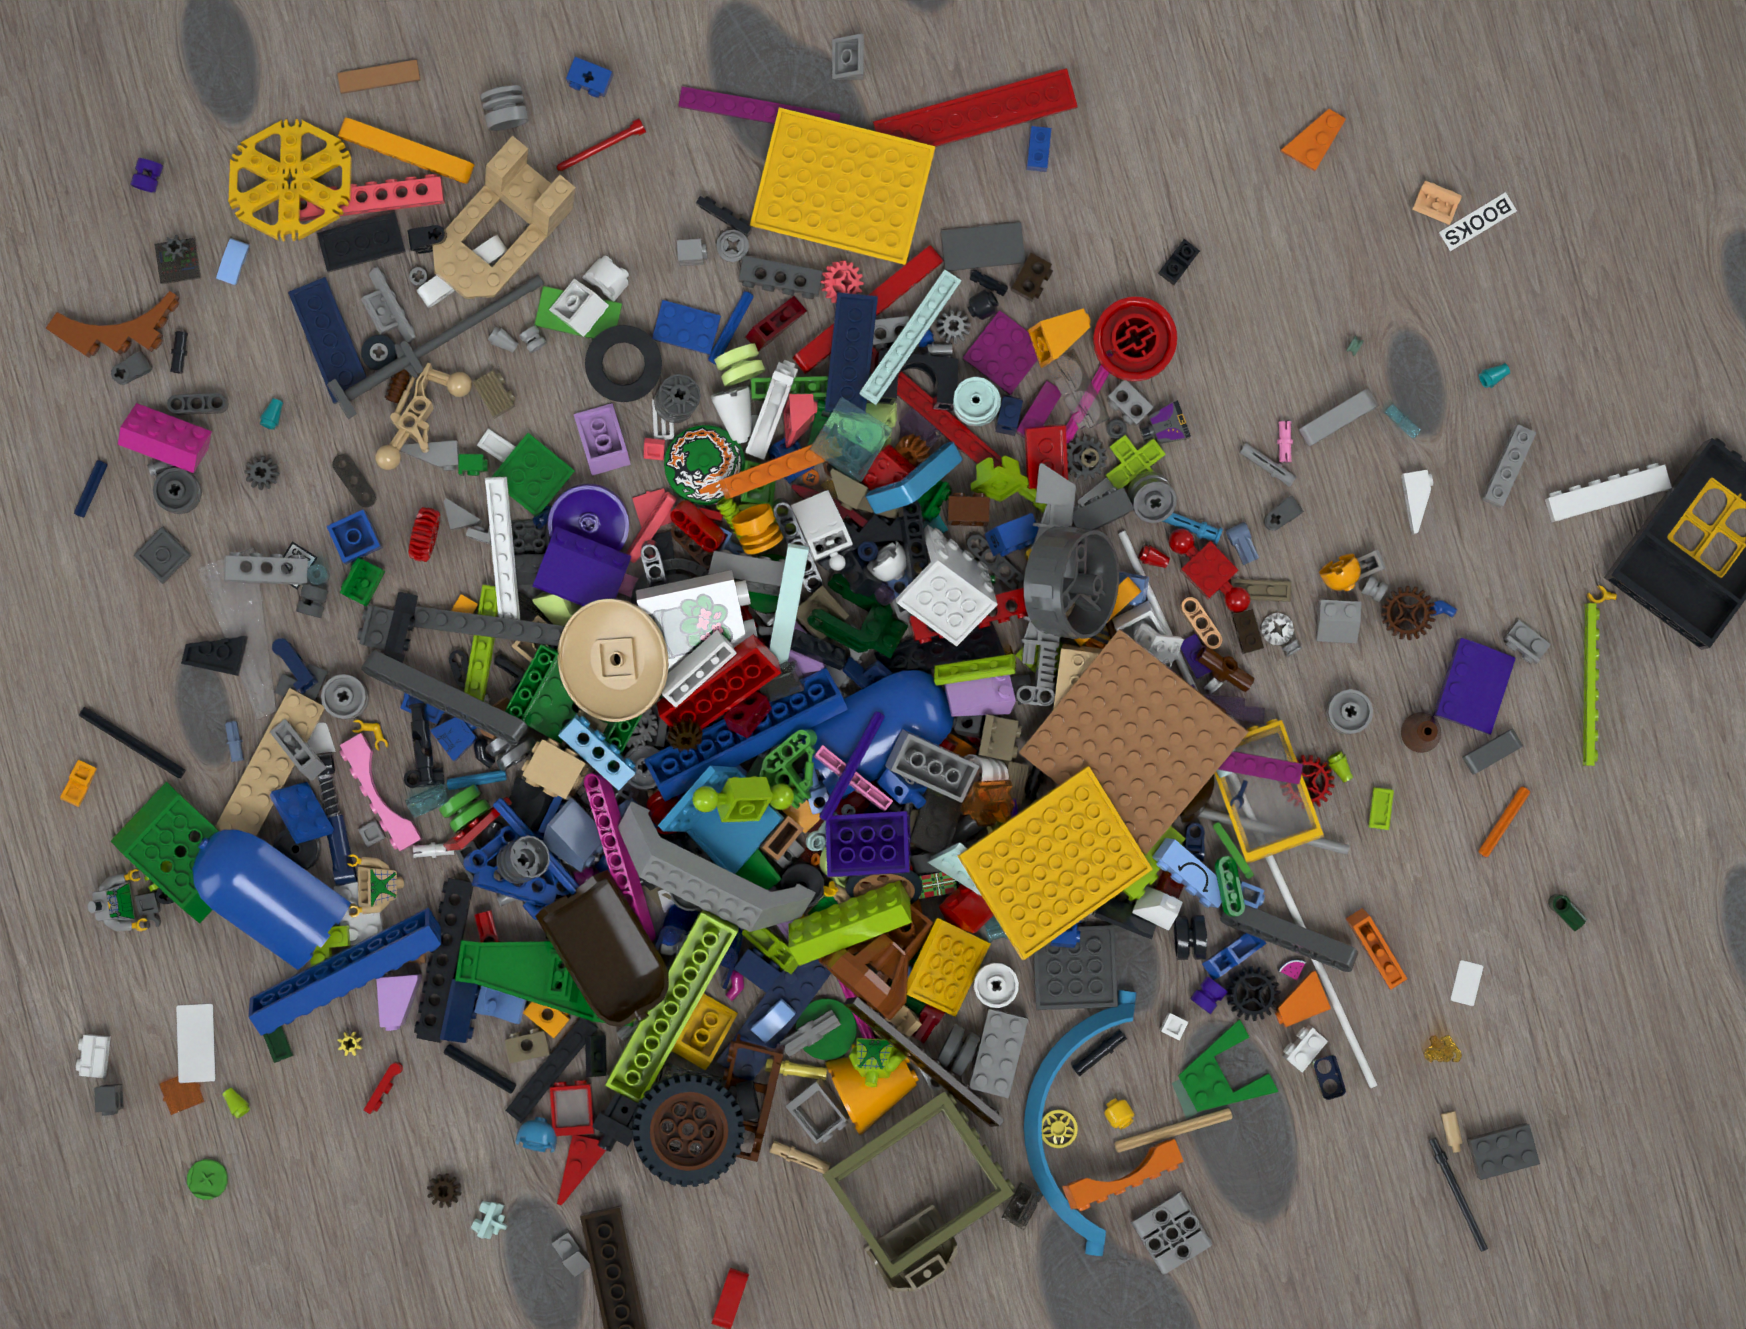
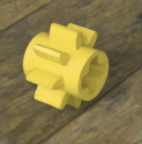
(344, 1046)

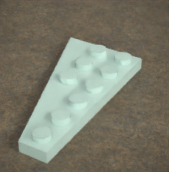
(951, 865)

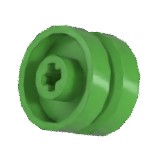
(463, 805)

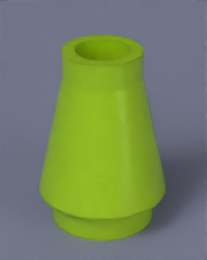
(1339, 764)
(236, 1104)

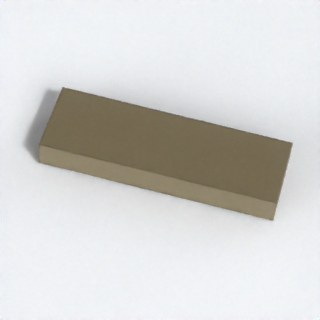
(1265, 590)

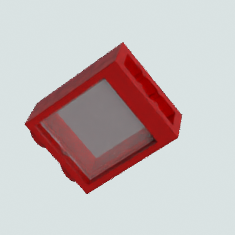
(572, 1108)

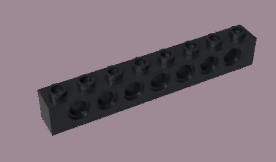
(464, 890)

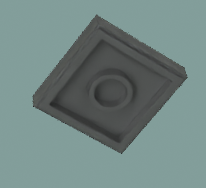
(162, 555)

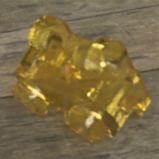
(1442, 1051)

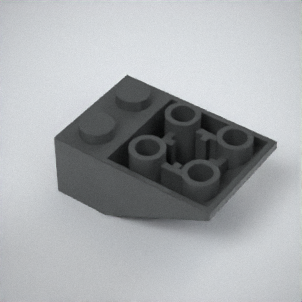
(529, 549)

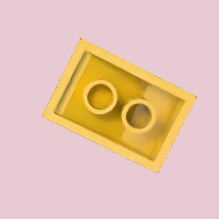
(704, 1032)

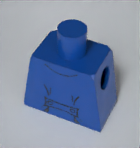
(455, 737)

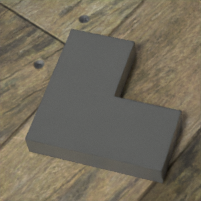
(287, 682)

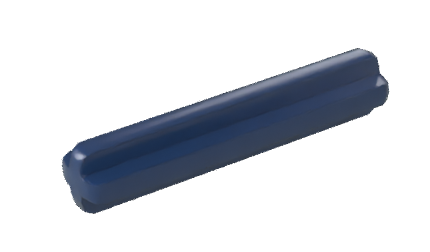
(90, 488)

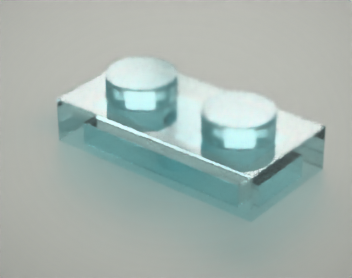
(427, 800)

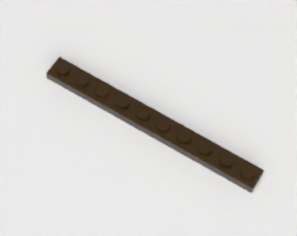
(929, 1065)

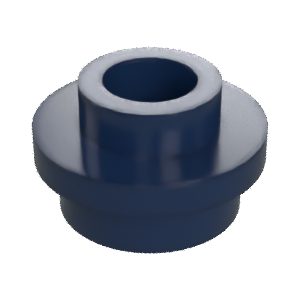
(863, 546)

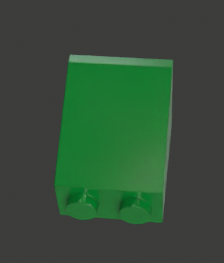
(759, 871)

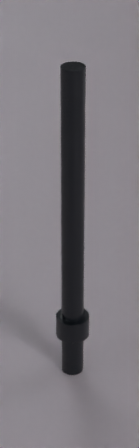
(1441, 1158)

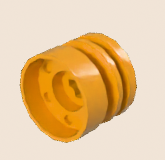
(757, 528)

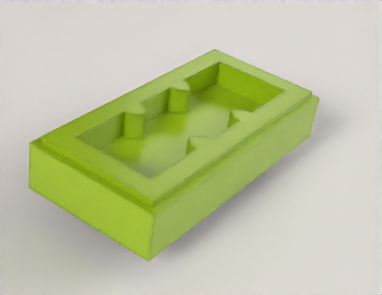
(1381, 808)

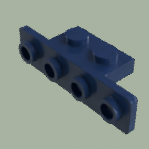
(867, 676)

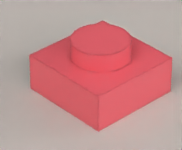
(654, 449)

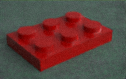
(1048, 447)

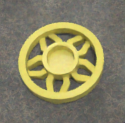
(1059, 1129)

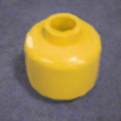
(1119, 1113)

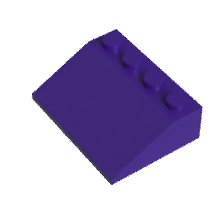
(580, 569)
(1474, 686)
(868, 844)

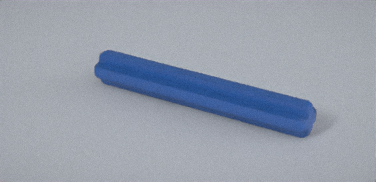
(731, 326)

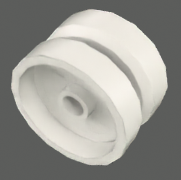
(996, 997)

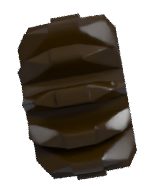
(685, 735)
(436, 1190)

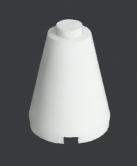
(735, 412)

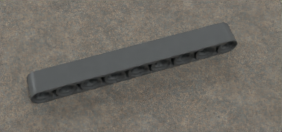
(444, 697)

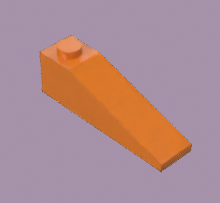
(1376, 948)

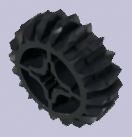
(1244, 1000)

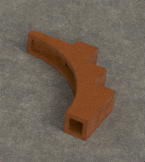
(117, 337)

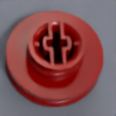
(1130, 315)

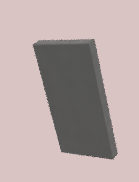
(983, 246)

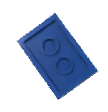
(686, 327)
(301, 812)

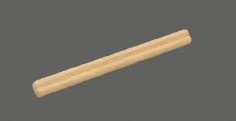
(1173, 1130)

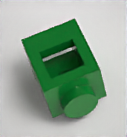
(472, 464)

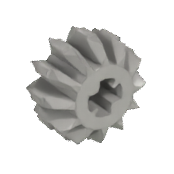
(960, 328)

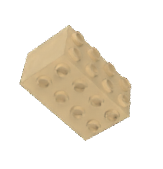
(1072, 664)
(555, 769)

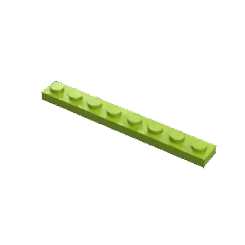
(1591, 675)

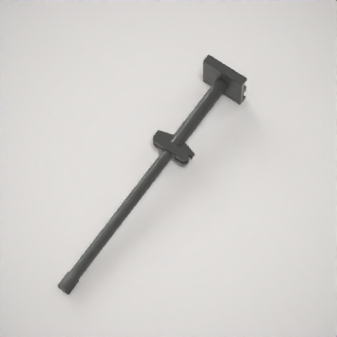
(409, 358)

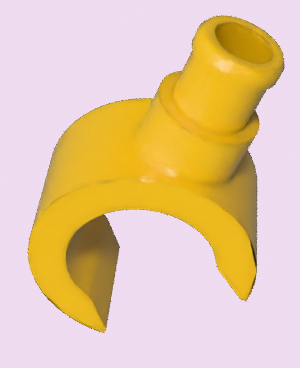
(1605, 595)

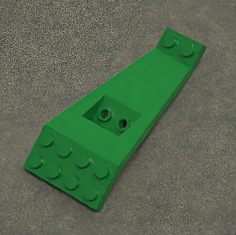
(523, 971)

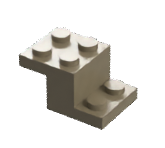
(821, 600)
(999, 738)

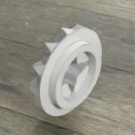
(1268, 626)

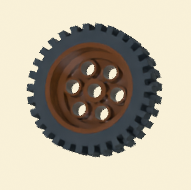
(716, 1150)

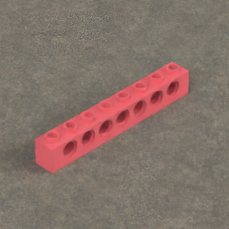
(434, 196)

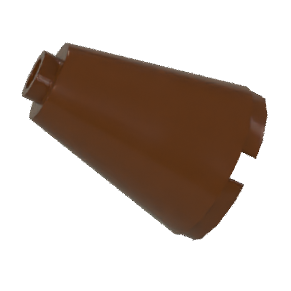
(1413, 732)

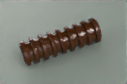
(397, 386)

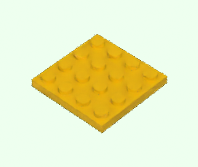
(946, 967)

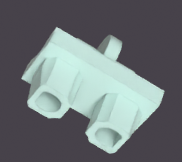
(492, 1222)

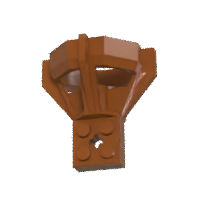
(889, 956)

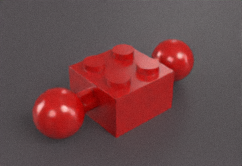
(1209, 570)

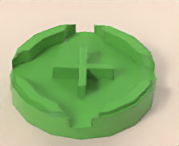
(207, 1179)

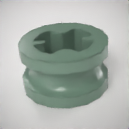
(1355, 345)

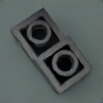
(1179, 262)

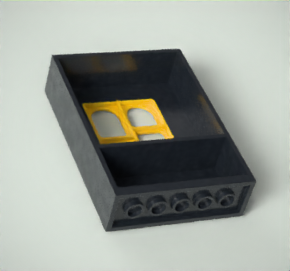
(1674, 580)

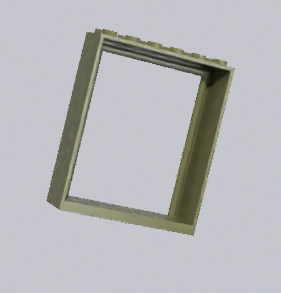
(970, 1137)

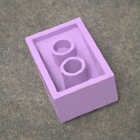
(602, 439)
(981, 696)

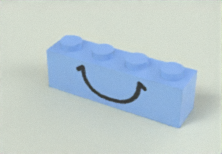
(1189, 871)

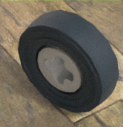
(372, 344)

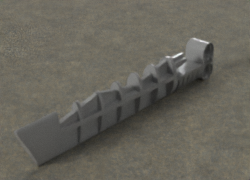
(1060, 498)

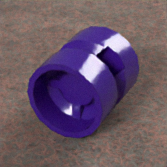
(143, 181)
(1208, 995)

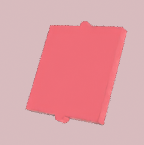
(646, 504)

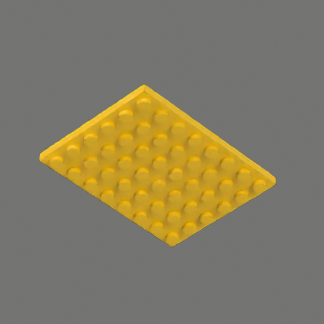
(842, 186)
(1055, 862)

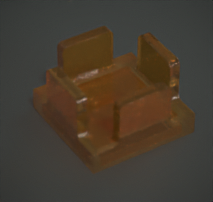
(988, 798)

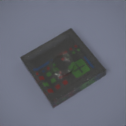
(181, 269)

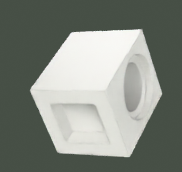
(1173, 1026)

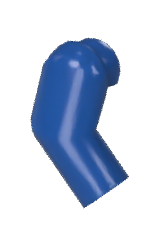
(1443, 607)
(532, 909)

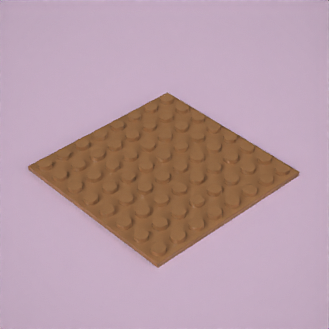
(1140, 734)

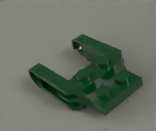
(877, 632)

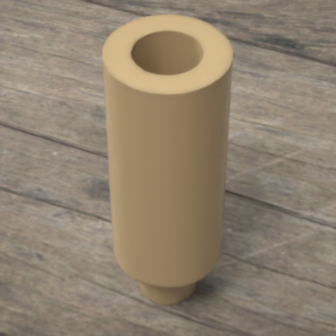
(1452, 1130)

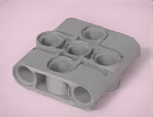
(1195, 1242)

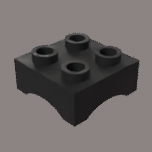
(529, 803)

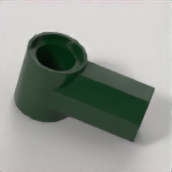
(1568, 912)

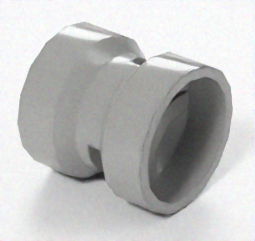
(533, 339)
(1374, 588)

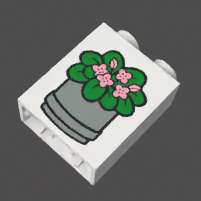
(695, 609)

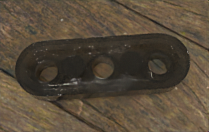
(361, 487)

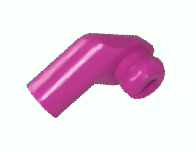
(737, 985)

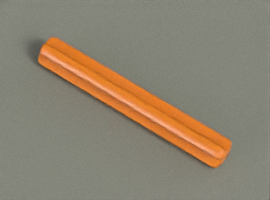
(1504, 821)

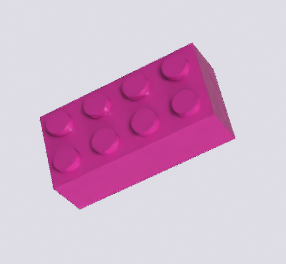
(164, 437)

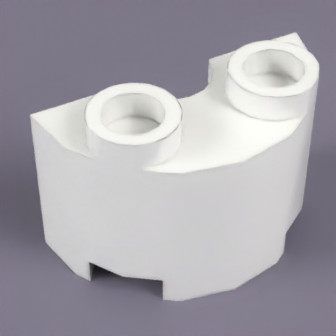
(607, 277)

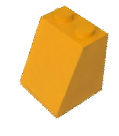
(1057, 334)

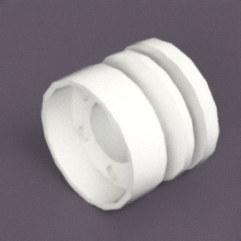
(989, 769)

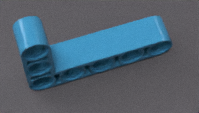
(916, 482)

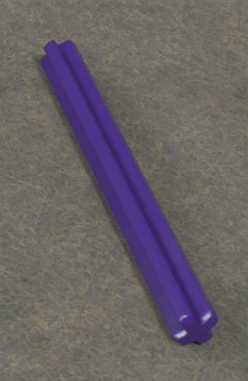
(852, 766)

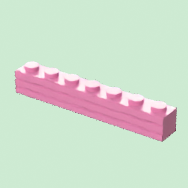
(857, 782)

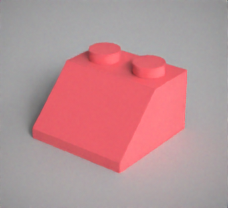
(797, 416)

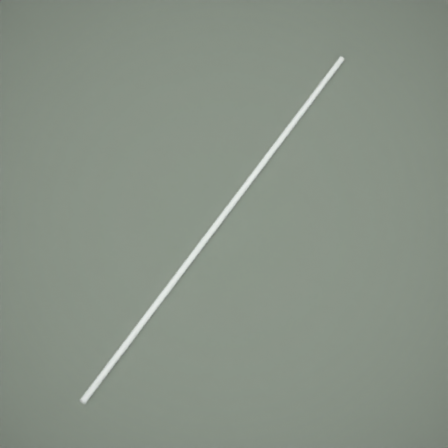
(1270, 859)

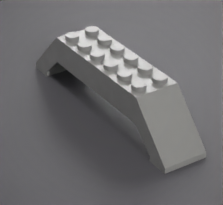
(704, 882)

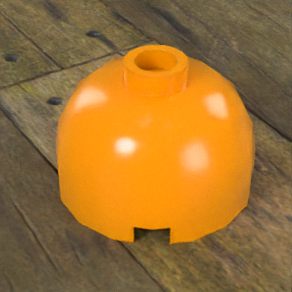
(1341, 574)

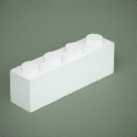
(697, 668)

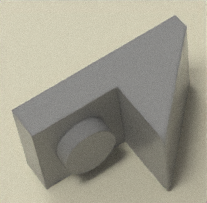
(571, 1254)

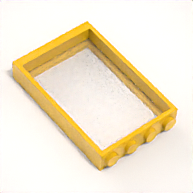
(1273, 812)

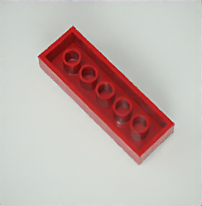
(731, 684)

